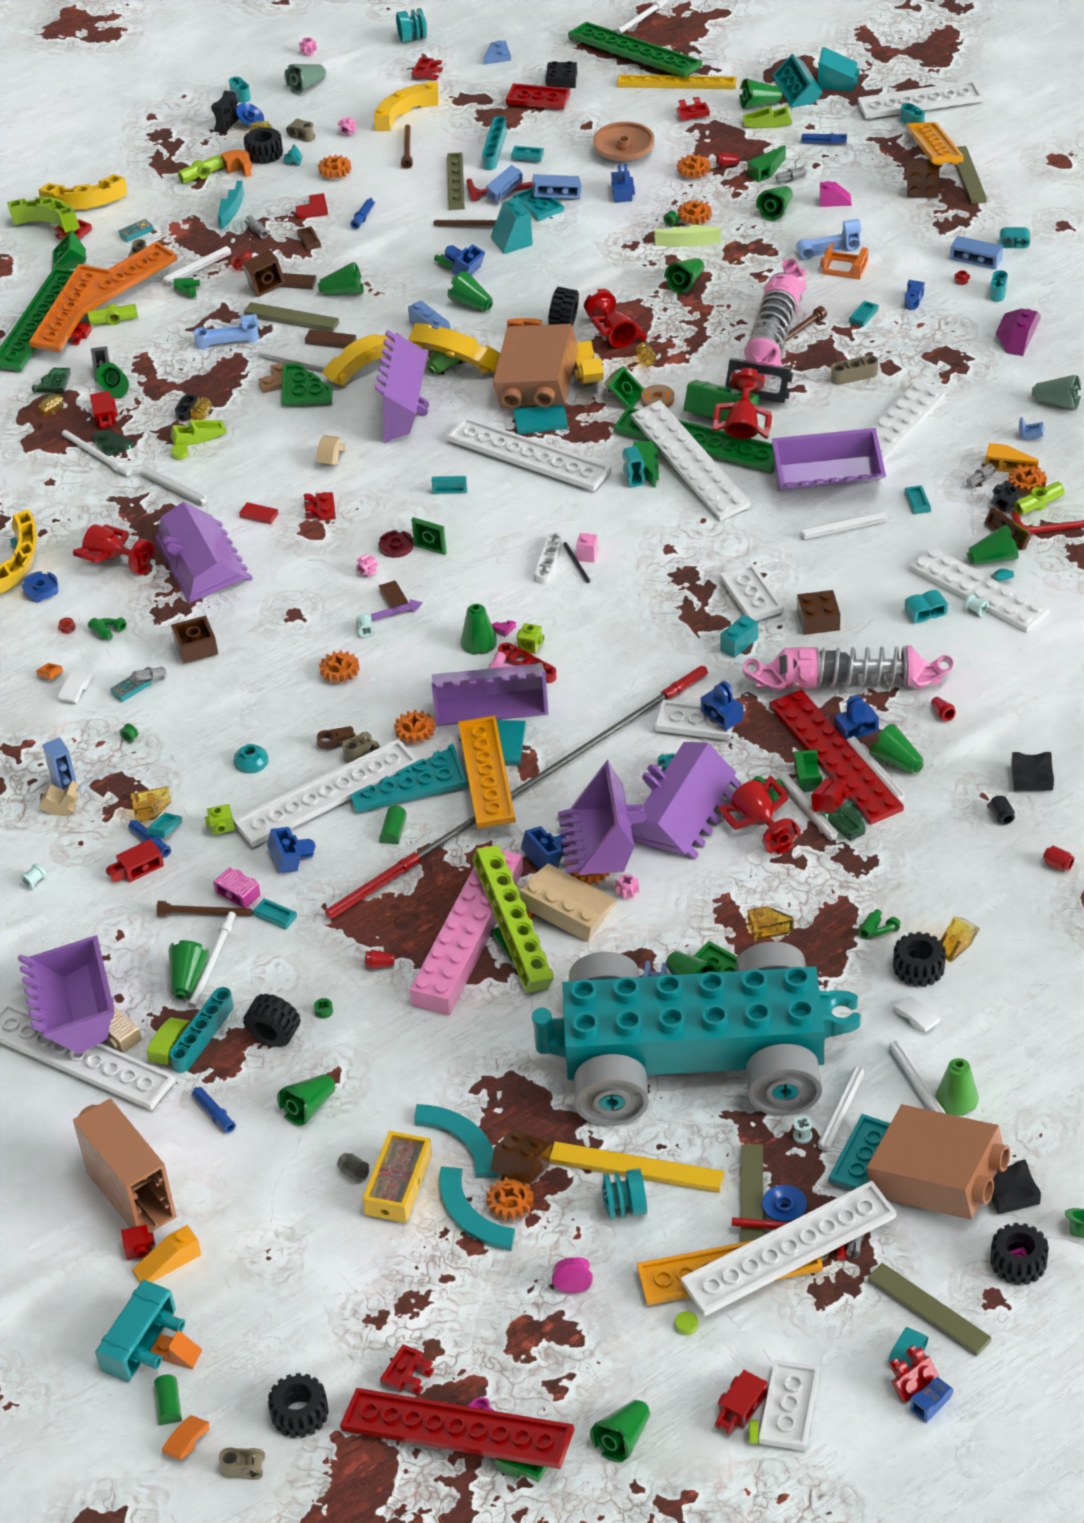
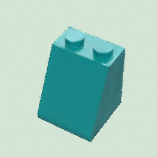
(837, 71)
(512, 227)

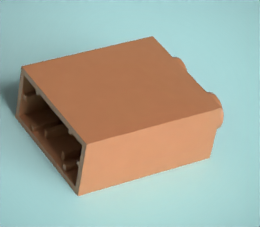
(535, 365)
(938, 1161)
(124, 1166)

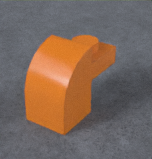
(237, 160)

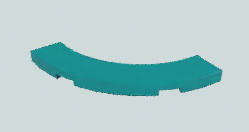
(462, 1129)
(466, 1217)

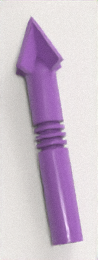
(412, 605)

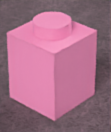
(587, 547)

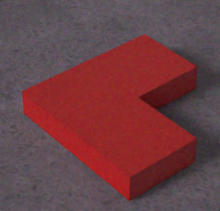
(316, 207)

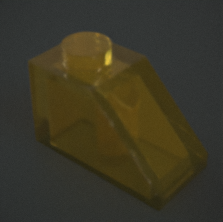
(150, 803)
(769, 923)
(958, 937)

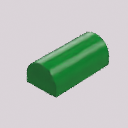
(393, 825)
(167, 1399)

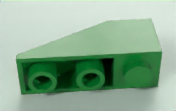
(766, 164)
(649, 454)

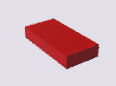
(258, 513)

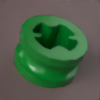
(671, 218)
(129, 732)
(324, 1012)

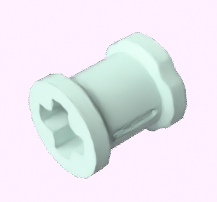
(976, 605)
(365, 628)
(33, 876)
(805, 1131)

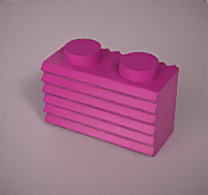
(237, 887)

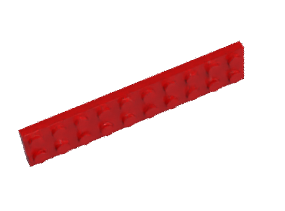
(836, 755)
(458, 1428)

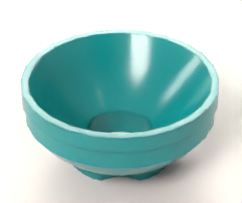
(253, 762)

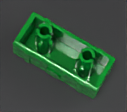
(703, 396)

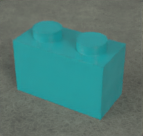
(739, 636)

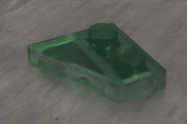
(53, 382)
(111, 442)
(847, 820)

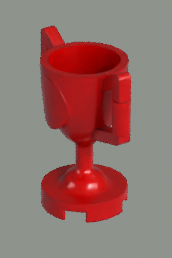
(616, 326)
(742, 417)
(104, 544)
(756, 807)

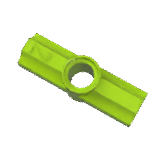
(200, 169)
(106, 315)
(1039, 498)

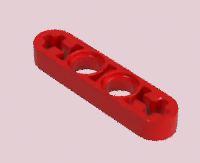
(516, 652)

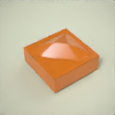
(49, 671)

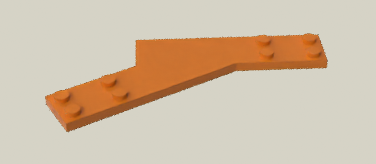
(92, 287)

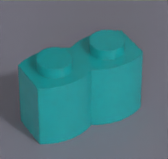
(633, 466)
(926, 606)

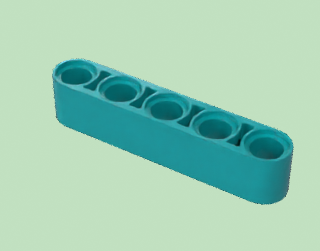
(494, 143)
(201, 1029)

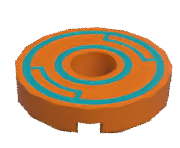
(650, 393)

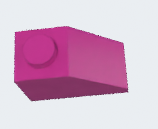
(833, 195)

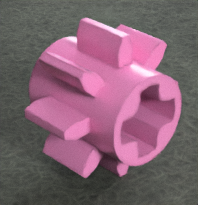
(307, 46)
(347, 126)
(366, 565)
(627, 886)

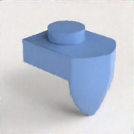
(1030, 431)

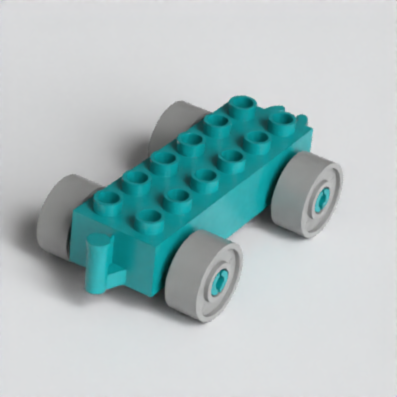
(753, 1019)

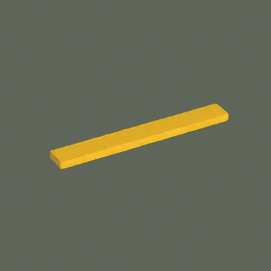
(673, 81)
(651, 1168)

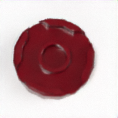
(396, 544)

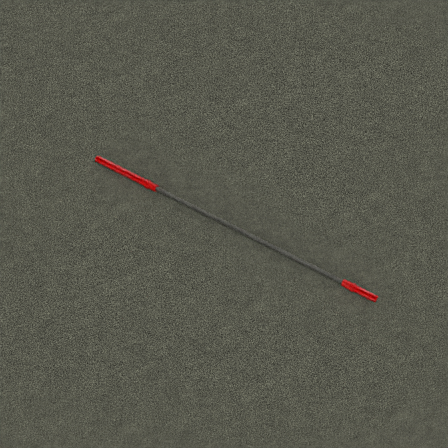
(413, 859)

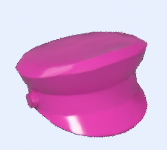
(572, 1275)

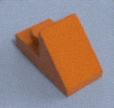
(177, 1350)

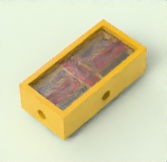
(397, 1176)

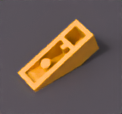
(1006, 458)
(168, 1255)

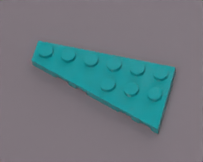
(418, 780)

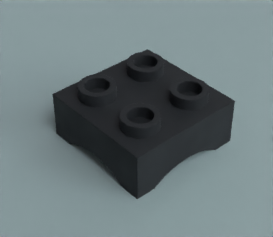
(561, 74)
(225, 112)
(1032, 771)
(1015, 1188)

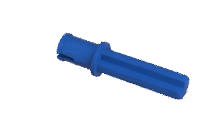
(824, 138)
(360, 216)
(141, 831)
(218, 1114)

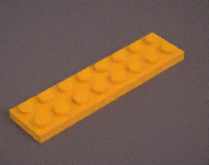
(935, 143)
(486, 772)
(663, 1276)

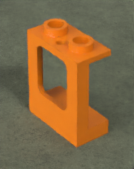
(858, 266)

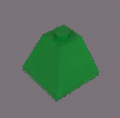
(68, 253)
(624, 387)
(429, 536)

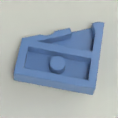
(497, 52)

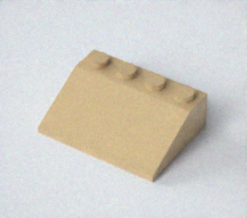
(566, 901)

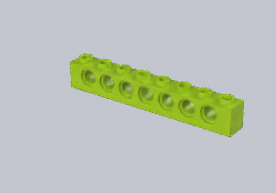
(513, 919)

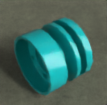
(414, 24)
(624, 1194)

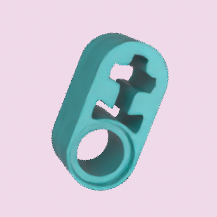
(241, 88)
(911, 114)
(1014, 237)
(998, 285)
(906, 1340)

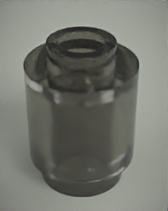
(353, 1166)

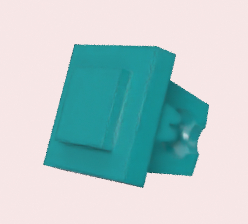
(293, 156)

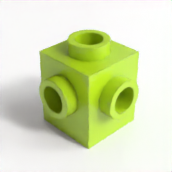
(530, 637)
(219, 819)

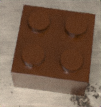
(922, 179)
(263, 273)
(818, 612)
(194, 639)
(521, 1156)

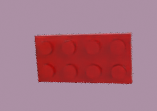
(538, 96)

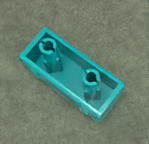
(137, 1330)

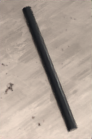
(576, 562)

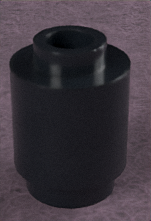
(1002, 810)

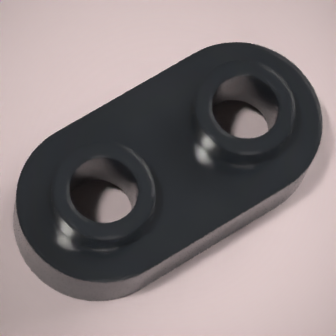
(183, 408)

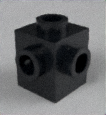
(1004, 496)

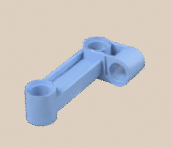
(847, 240)
(246, 331)

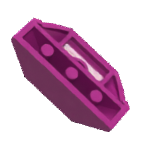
(1017, 330)

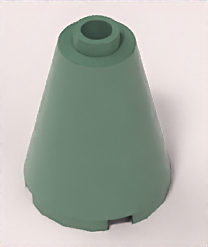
(303, 76)
(1059, 391)

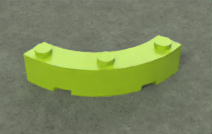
(44, 209)

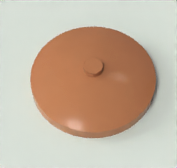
(623, 141)

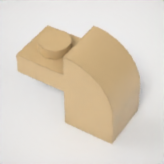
(329, 449)
(59, 802)

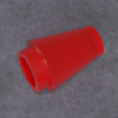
(726, 159)
(944, 709)
(377, 959)

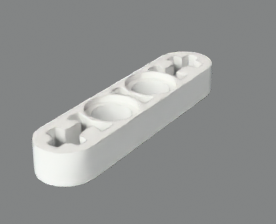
(548, 557)

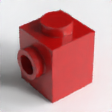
(137, 1242)

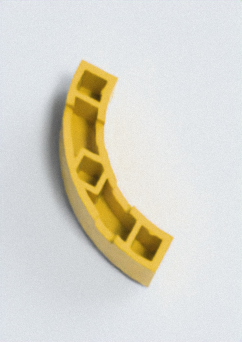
(403, 101)
(85, 195)
(455, 345)
(355, 357)
(586, 367)
(18, 566)

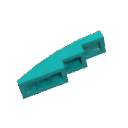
(230, 205)

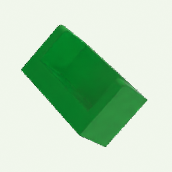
(807, 770)

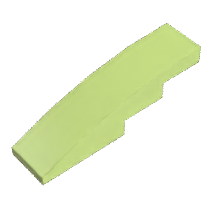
(692, 236)

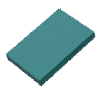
(538, 206)
(540, 419)
(512, 740)

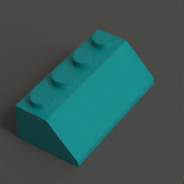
(797, 82)

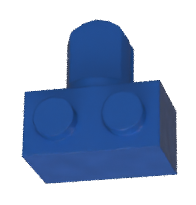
(622, 185)
(464, 260)
(721, 706)
(857, 719)
(542, 847)
(288, 850)

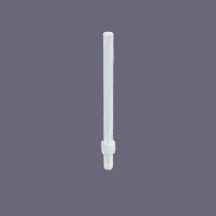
(656, 7)
(116, 465)
(224, 931)

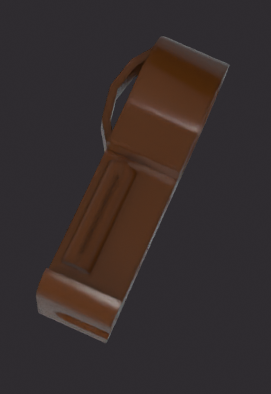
(336, 735)

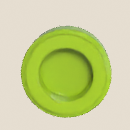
(179, 451)
(686, 1323)
(753, 1431)

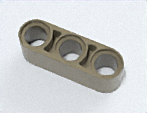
(854, 369)

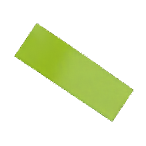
(768, 118)
(197, 432)
(165, 1039)

